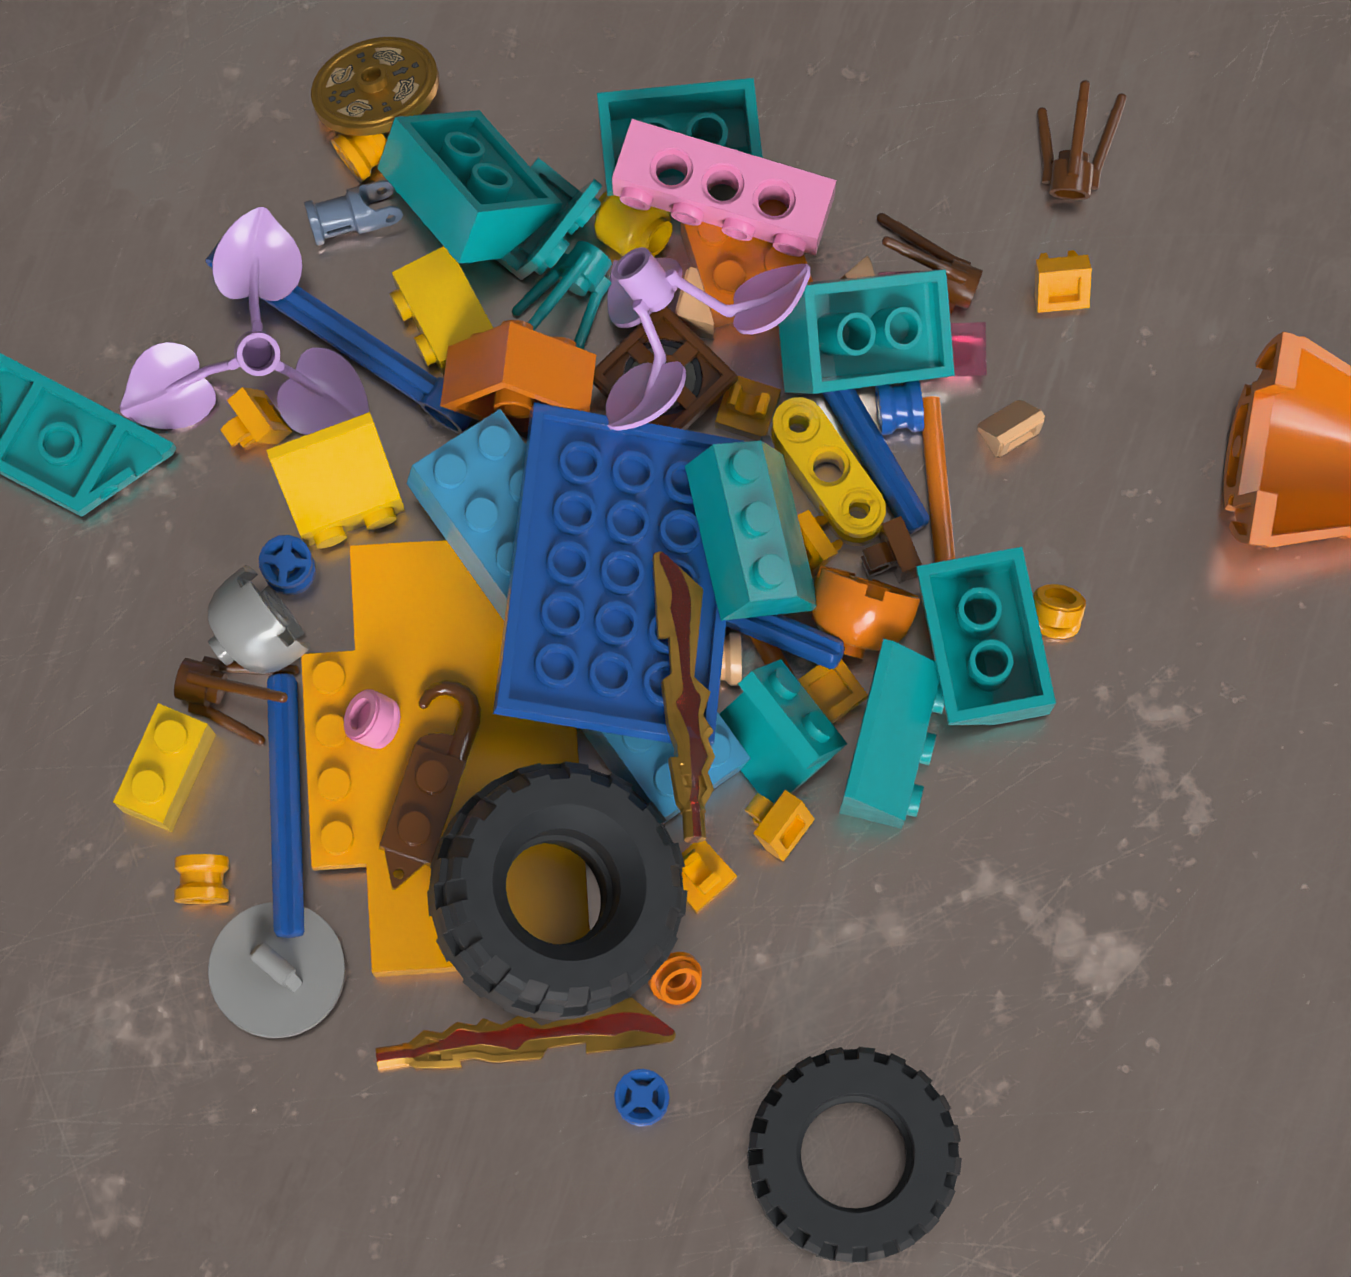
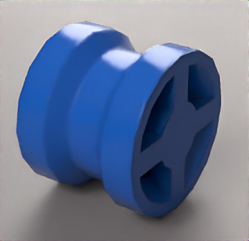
(899, 407)
(286, 554)
(642, 1085)

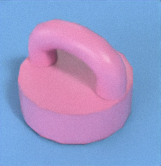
(372, 719)

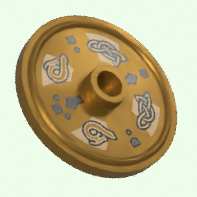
(373, 84)

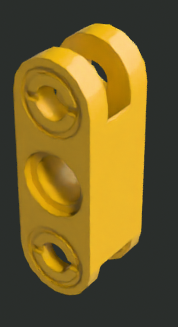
(823, 444)

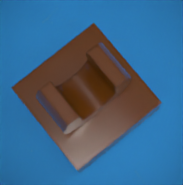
(893, 552)

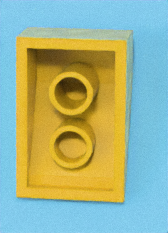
(337, 481)

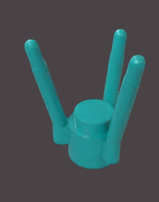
(578, 272)

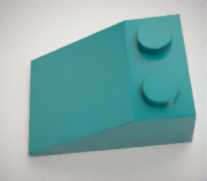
(868, 333)

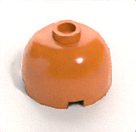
(861, 610)

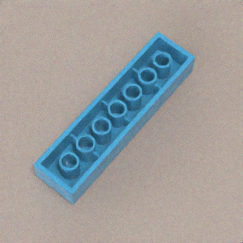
(473, 499)

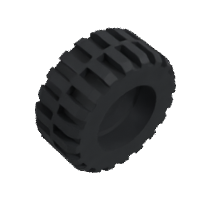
(928, 1138)

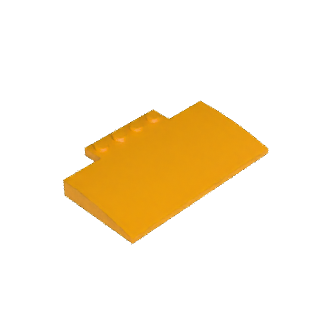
(415, 626)

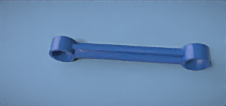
(368, 352)

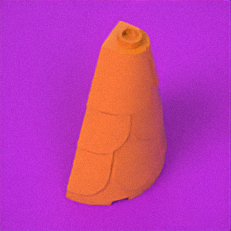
(1291, 448)

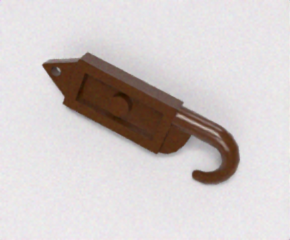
(429, 786)

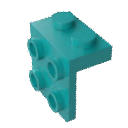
(547, 243)
(780, 730)

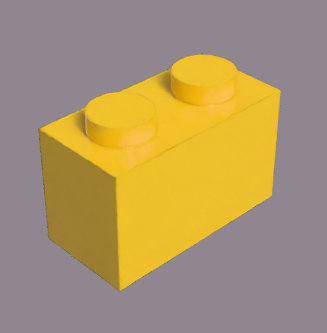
(440, 304)
(164, 767)

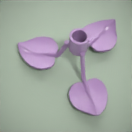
(252, 262)
(647, 286)

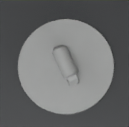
(275, 982)

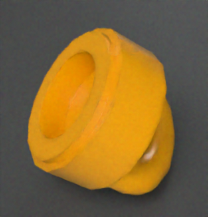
(1059, 610)

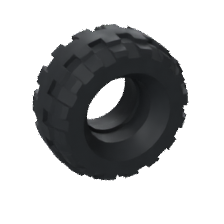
(621, 844)

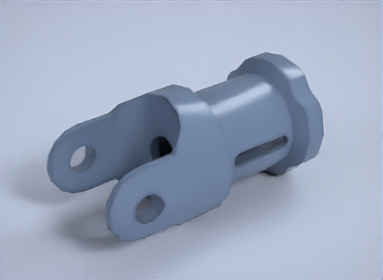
(352, 212)

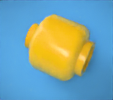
(629, 228)

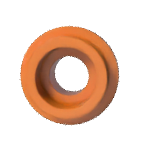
(677, 979)

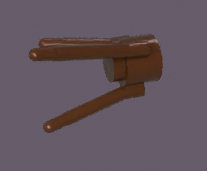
(1072, 173)
(961, 276)
(206, 683)

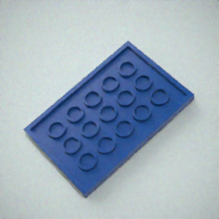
(582, 578)

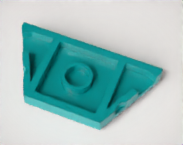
(69, 443)

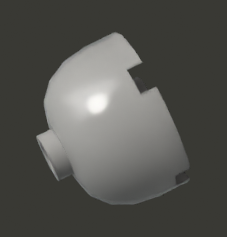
(253, 626)

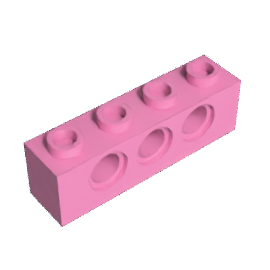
(654, 149)

